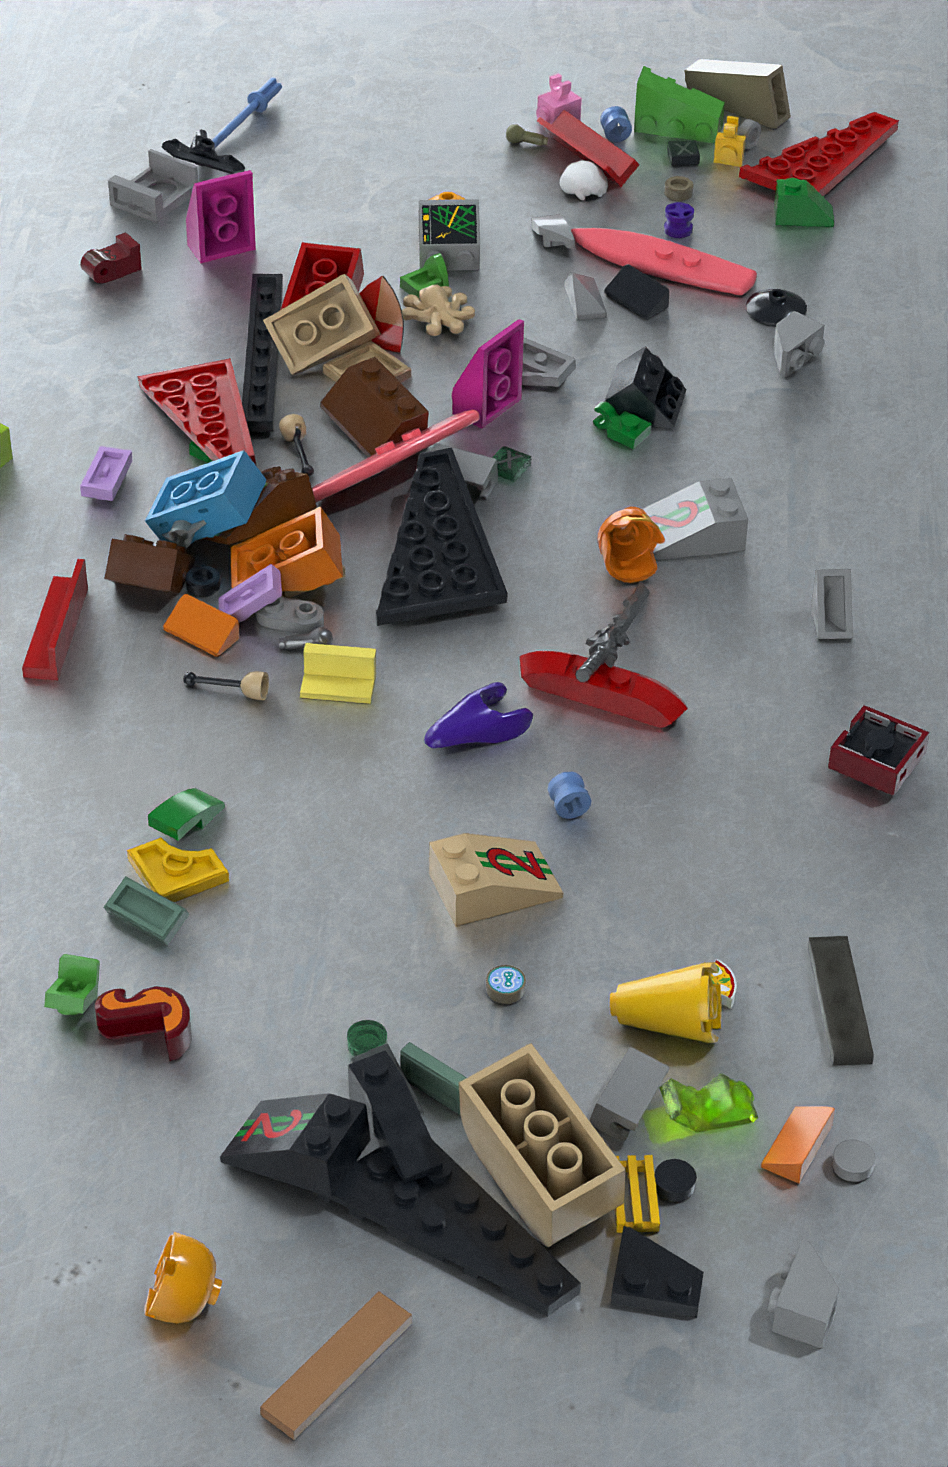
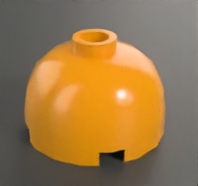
(183, 1281)

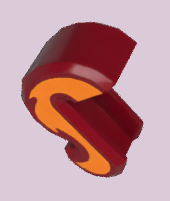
(145, 1013)

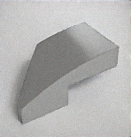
(554, 230)

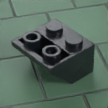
(646, 390)

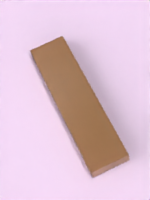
(335, 1365)

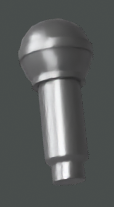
(317, 636)

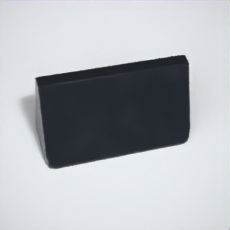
(638, 292)

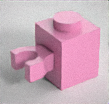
(558, 99)

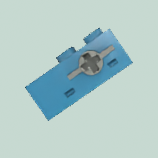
(206, 500)

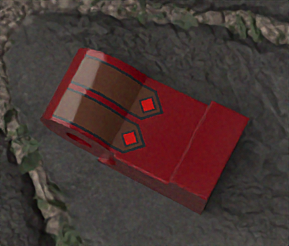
(113, 261)

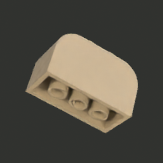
(539, 1146)

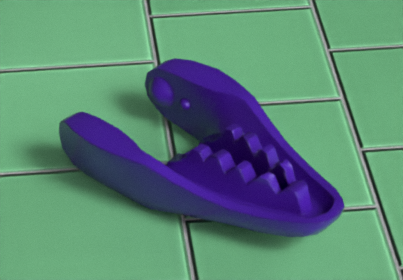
(474, 722)

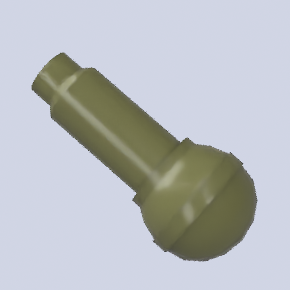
(517, 134)

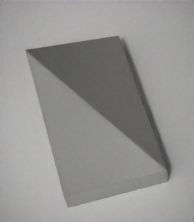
(584, 297)
(832, 604)

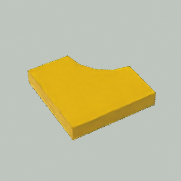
(176, 871)

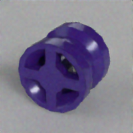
(678, 220)

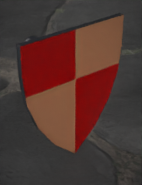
(386, 314)

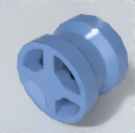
(609, 121)
(569, 795)

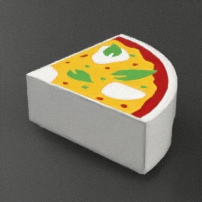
(727, 981)

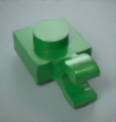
(624, 429)

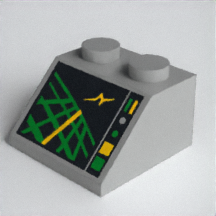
(452, 230)

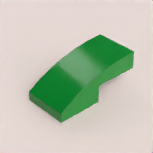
(184, 812)

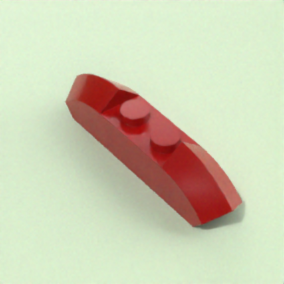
(607, 689)

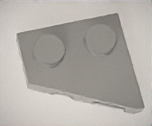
(544, 365)

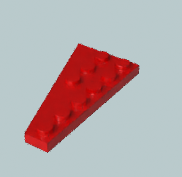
(826, 159)

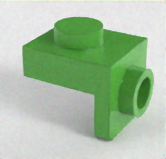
(75, 985)

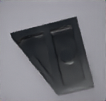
(654, 1277)

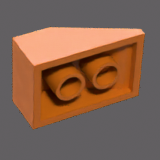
(301, 549)

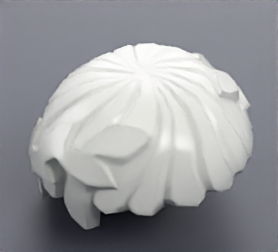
(583, 179)

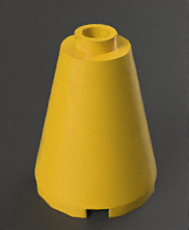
(672, 1003)

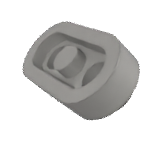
(291, 615)

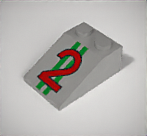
(700, 520)

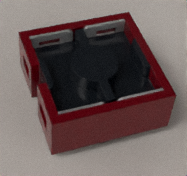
(878, 750)

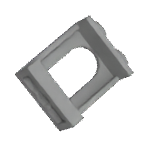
(141, 200)

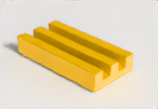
(634, 1166)

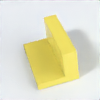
(338, 673)

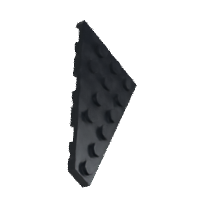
(440, 549)

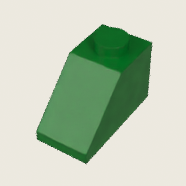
(801, 205)

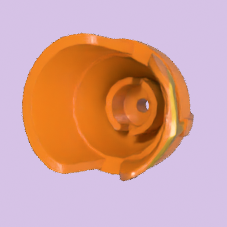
(628, 544)

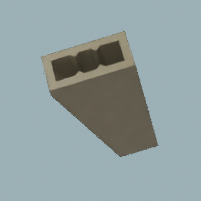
(747, 88)

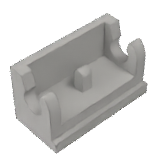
(476, 469)
(628, 1093)

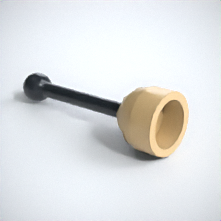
(291, 433)
(253, 685)

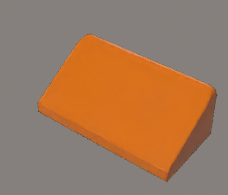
(202, 625)
(799, 1141)

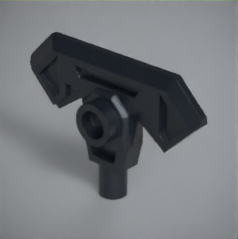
(203, 153)

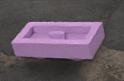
(106, 473)
(252, 594)

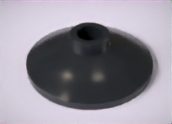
(773, 305)

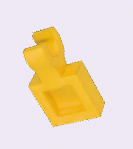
(730, 145)

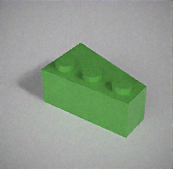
(674, 110)

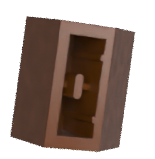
(148, 566)

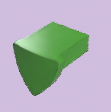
(432, 273)

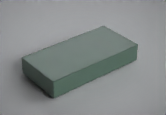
(146, 910)
(431, 1076)

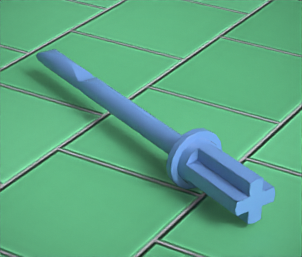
(257, 102)

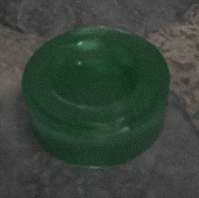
(365, 1036)

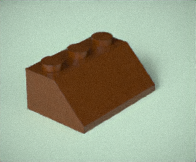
(373, 406)

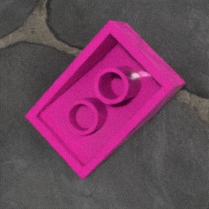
(221, 217)
(492, 377)

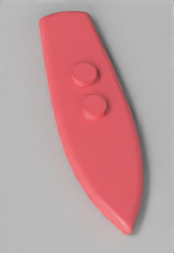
(666, 259)
(391, 453)

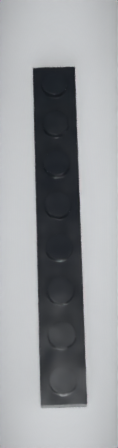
(261, 353)

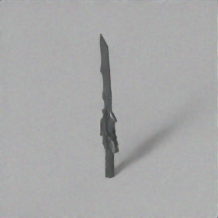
(606, 640)

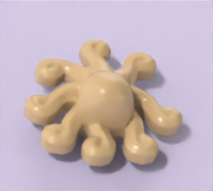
(437, 309)

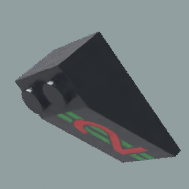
(302, 1140)

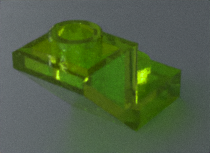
(714, 1106)

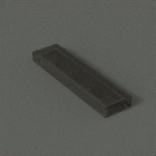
(840, 1001)

